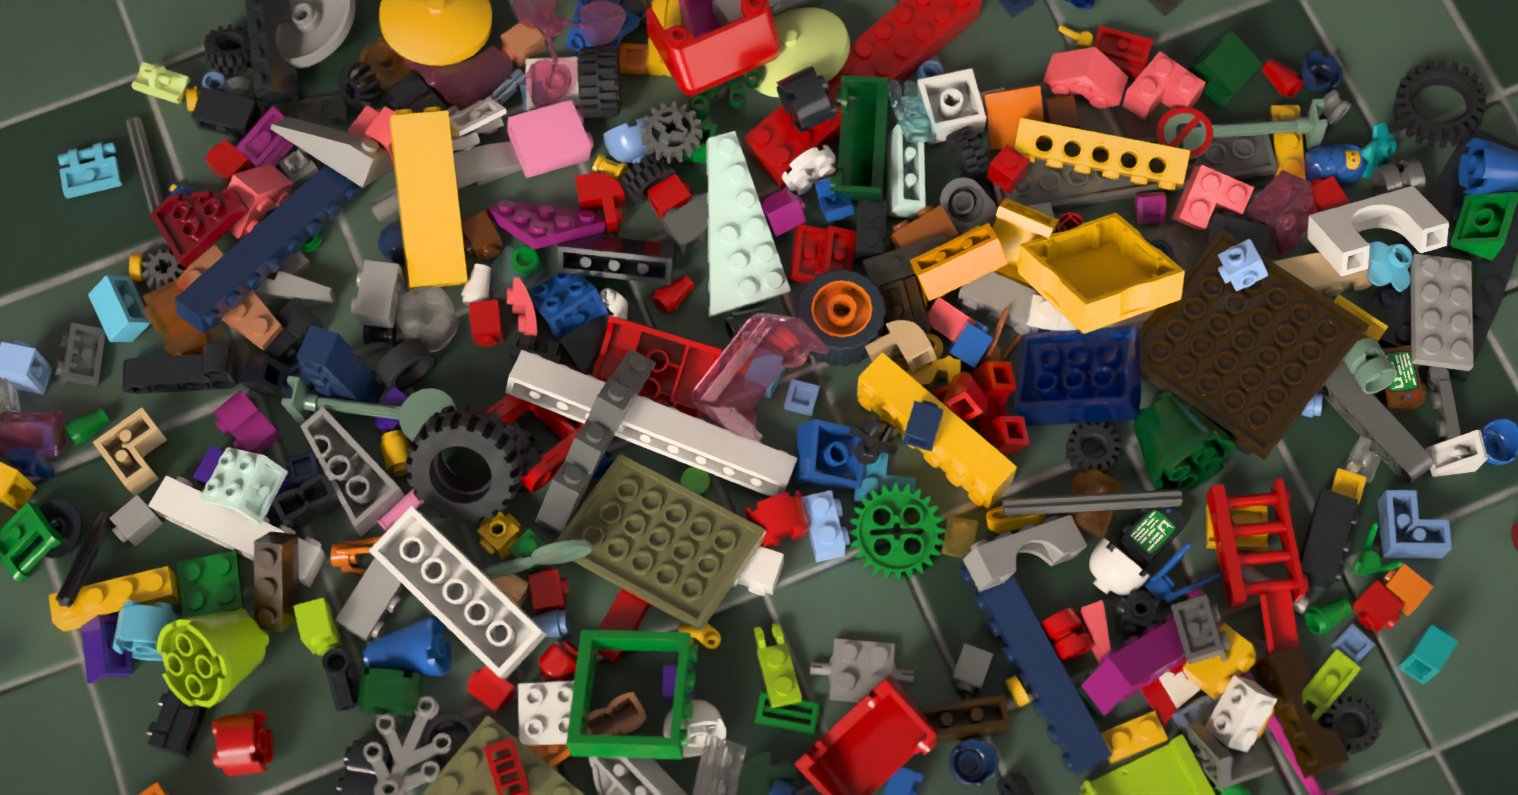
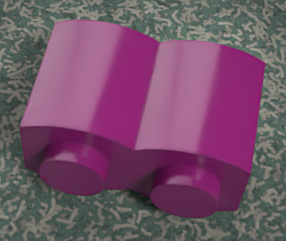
(246, 424)

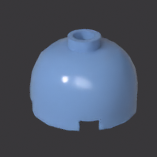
(626, 143)

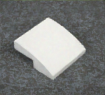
(473, 116)

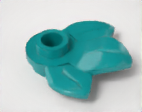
(1379, 148)

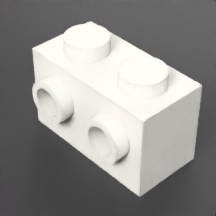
(1240, 713)

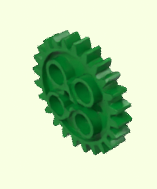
(895, 504)

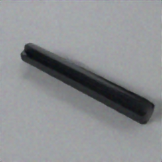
(84, 559)

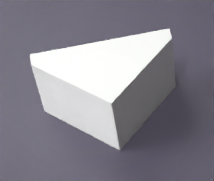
(1458, 454)

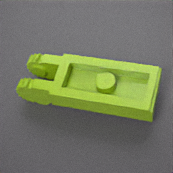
(777, 669)
(1329, 682)

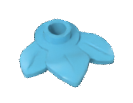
(1389, 265)

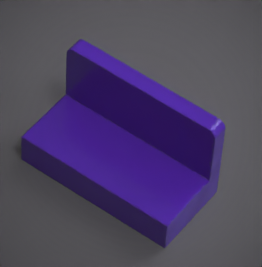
(98, 650)

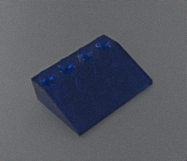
(1079, 376)

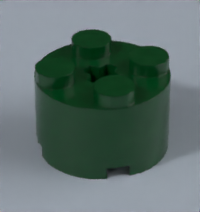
(390, 691)

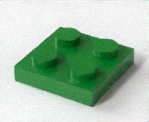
(210, 584)

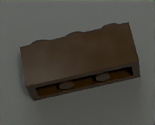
(276, 580)
(969, 719)

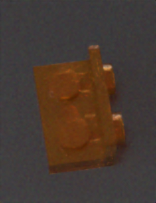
(1088, 482)

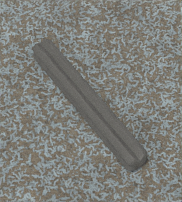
(145, 162)

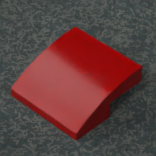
(821, 250)

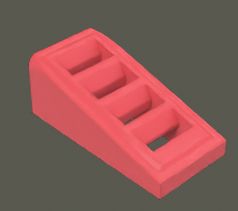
(1095, 622)

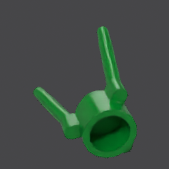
(1368, 561)

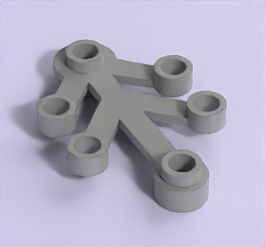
(407, 755)

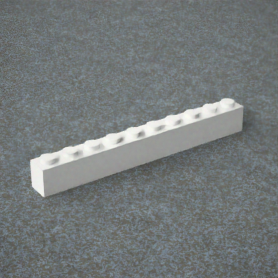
(655, 426)

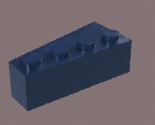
(336, 369)

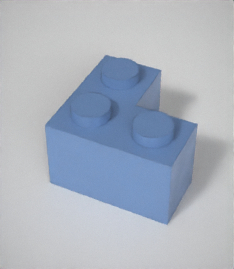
(1407, 535)

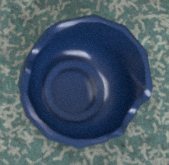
(1320, 72)
(391, 243)
(973, 762)

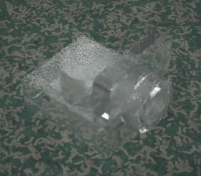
(1362, 460)

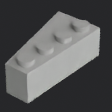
(356, 478)

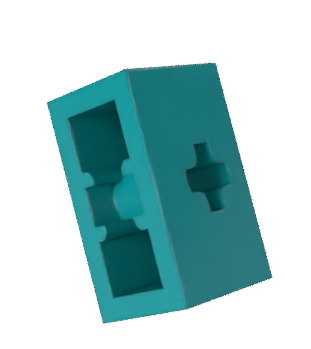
(1428, 653)

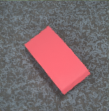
(522, 304)
(947, 318)

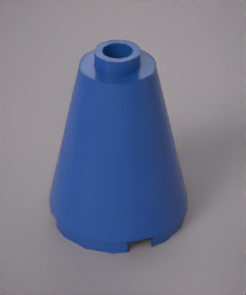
(1488, 168)
(412, 649)

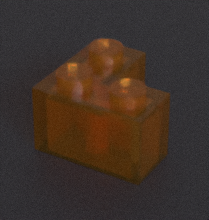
(179, 335)

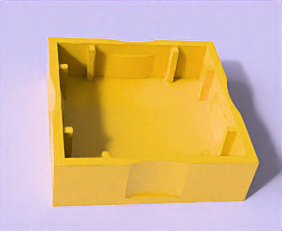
(1100, 272)

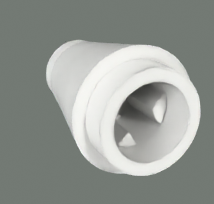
(478, 285)

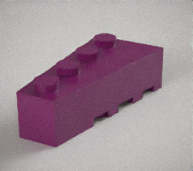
(1135, 665)

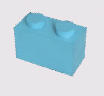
(119, 308)

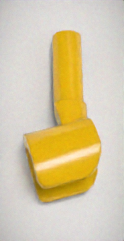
(1085, 39)

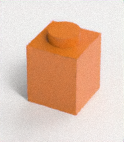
(1407, 587)

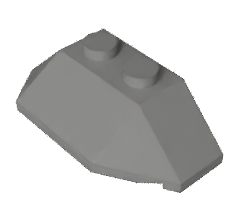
(632, 777)

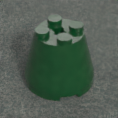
(1180, 444)

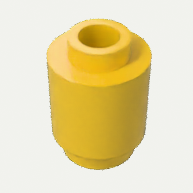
(394, 452)

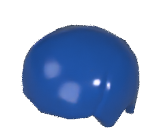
(1500, 441)

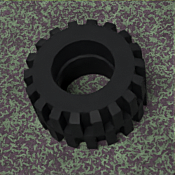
(599, 81)

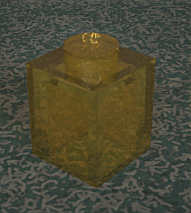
(959, 536)

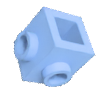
(1241, 265)

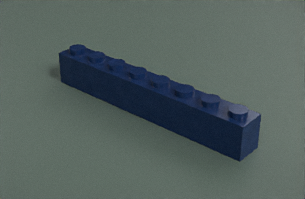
(265, 248)
(1041, 674)

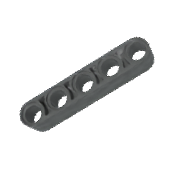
(1376, 423)

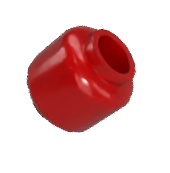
(559, 662)

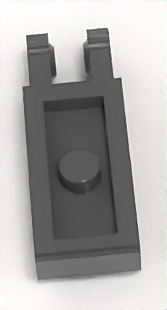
(1443, 400)

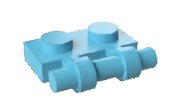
(90, 176)

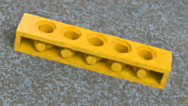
(1174, 159)

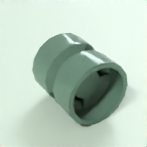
(1370, 366)

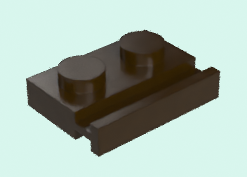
(905, 302)

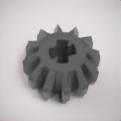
(156, 269)

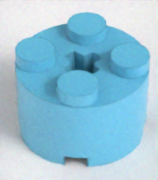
(140, 627)

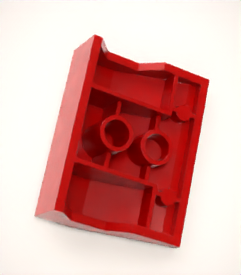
(678, 360)

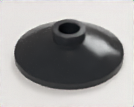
(62, 514)

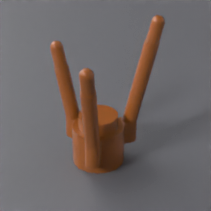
(993, 352)

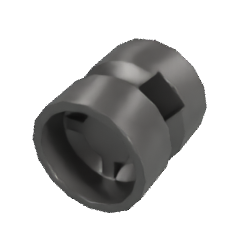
(1405, 174)

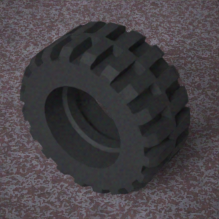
(446, 491)

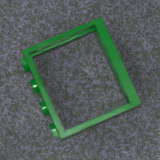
(631, 746)

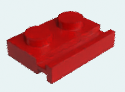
(1124, 49)

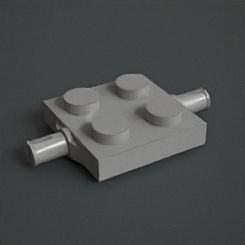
(859, 668)

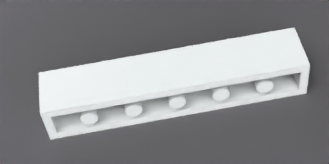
(225, 526)

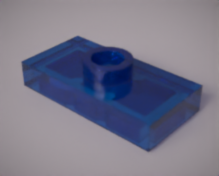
(30, 463)

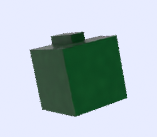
(1224, 67)

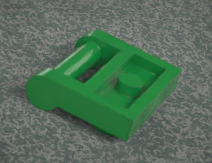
(20, 534)

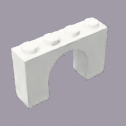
(1403, 211)

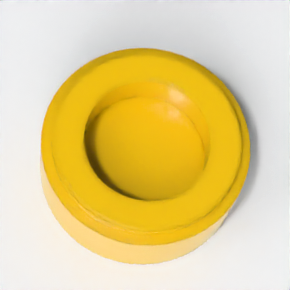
(135, 266)
(1017, 691)

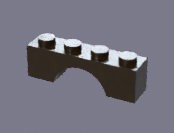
(1314, 747)

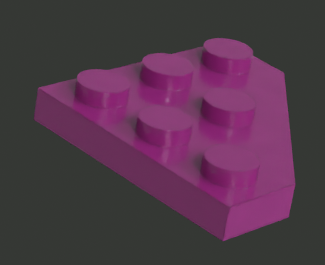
(544, 224)

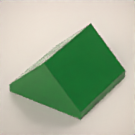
(1484, 223)

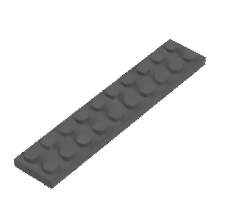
(1233, 156)

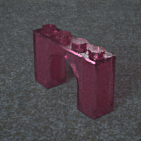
(467, 80)

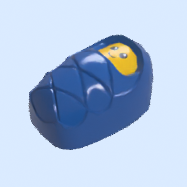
(1335, 160)

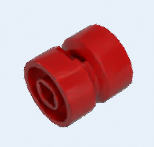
(1067, 635)

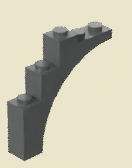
(593, 440)

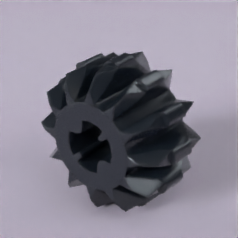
(359, 85)

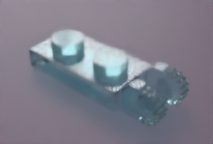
(911, 112)

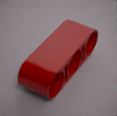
(624, 615)

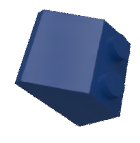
(827, 456)

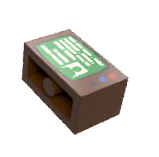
(1406, 390)

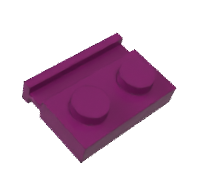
(262, 144)

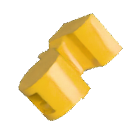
(929, 374)

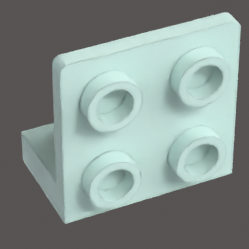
(244, 483)

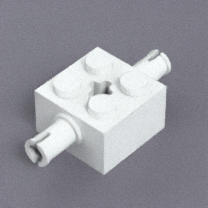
(953, 103)

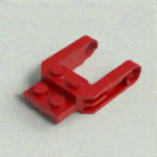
(566, 428)

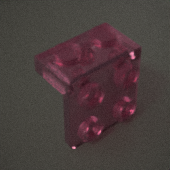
(1286, 208)

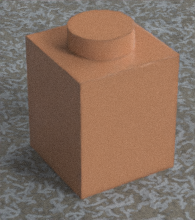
(522, 43)

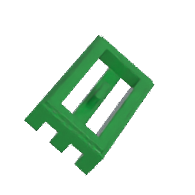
(810, 729)

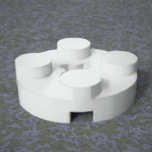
(810, 168)

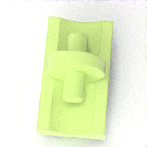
(161, 83)

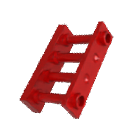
(1232, 561)

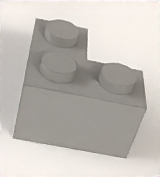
(378, 293)

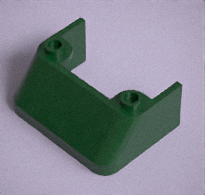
(862, 137)

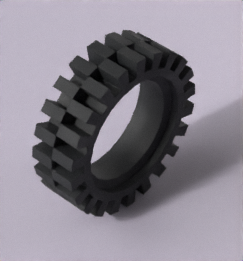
(1433, 131)

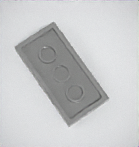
(1441, 312)

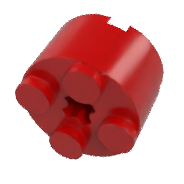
(781, 518)
(242, 743)

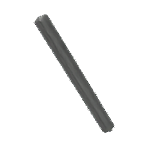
(1092, 502)

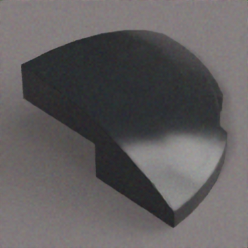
(585, 344)

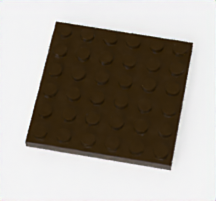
(1246, 353)

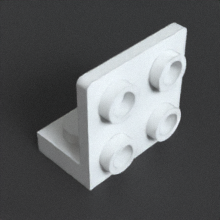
(544, 712)

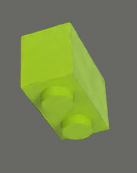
(317, 626)

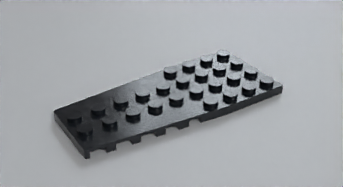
(1488, 276)

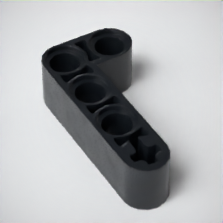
(181, 373)

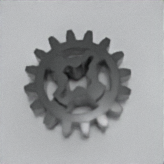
(673, 136)

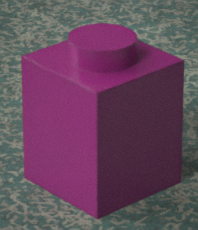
(783, 211)

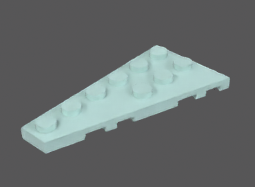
(740, 245)

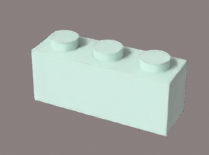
(904, 175)

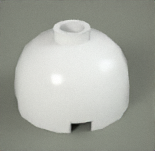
(1115, 570)
(704, 721)

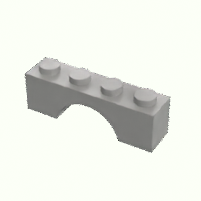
(1052, 541)

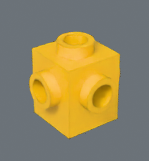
(499, 543)

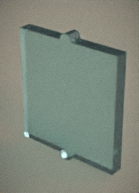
(503, 274)

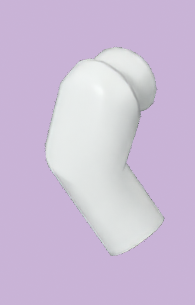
(615, 303)

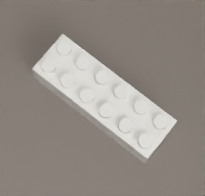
(458, 592)

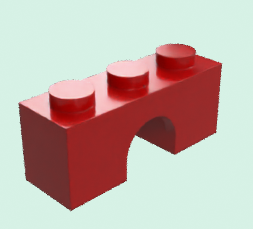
(1002, 431)

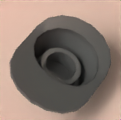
(967, 204)

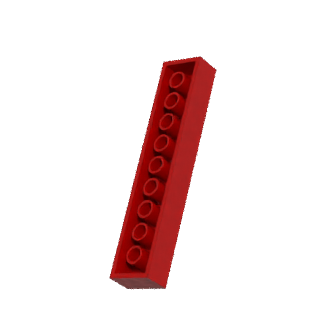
(889, 49)

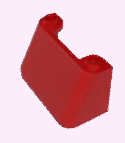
(868, 743)

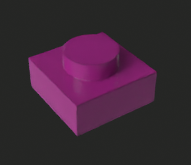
(1150, 207)

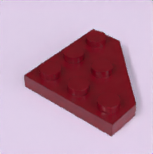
(197, 221)

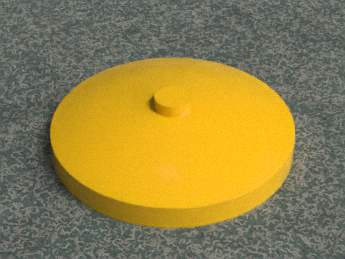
(436, 29)

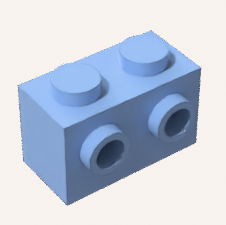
(24, 367)
(825, 533)

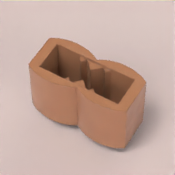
(620, 717)

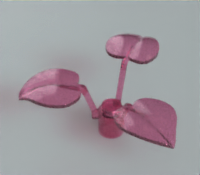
(600, 25)

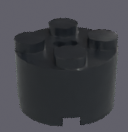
(806, 99)

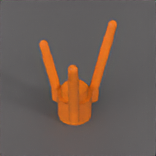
(349, 552)

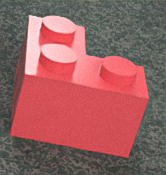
(1087, 74)
(1165, 83)
(375, 126)
(262, 191)
(1207, 191)

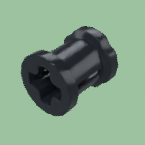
(379, 334)

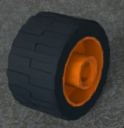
(844, 314)

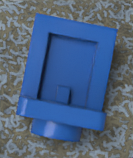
(832, 206)

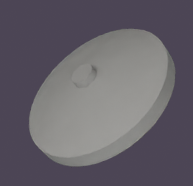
(314, 30)

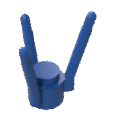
(1161, 585)

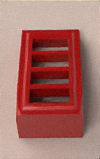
(496, 747)

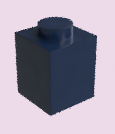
(923, 425)

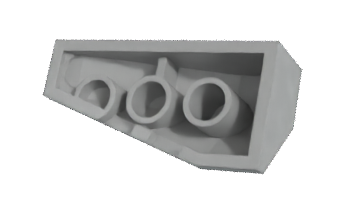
(345, 152)

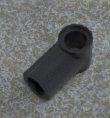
(341, 682)

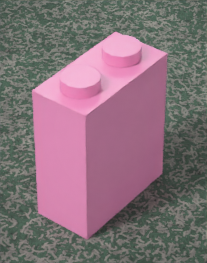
(549, 138)

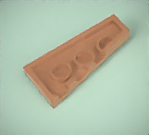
(250, 317)

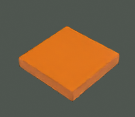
(1004, 112)

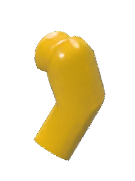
(707, 636)

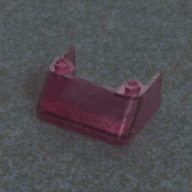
(750, 367)

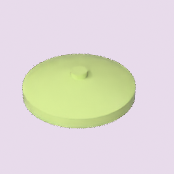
(807, 39)

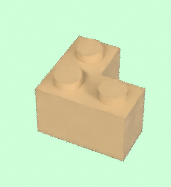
(127, 445)

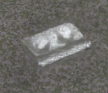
(719, 767)

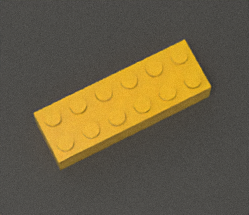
(957, 448)

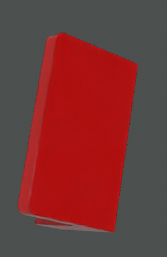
(1279, 621)

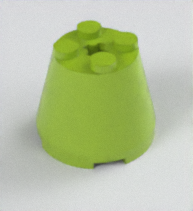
(210, 654)

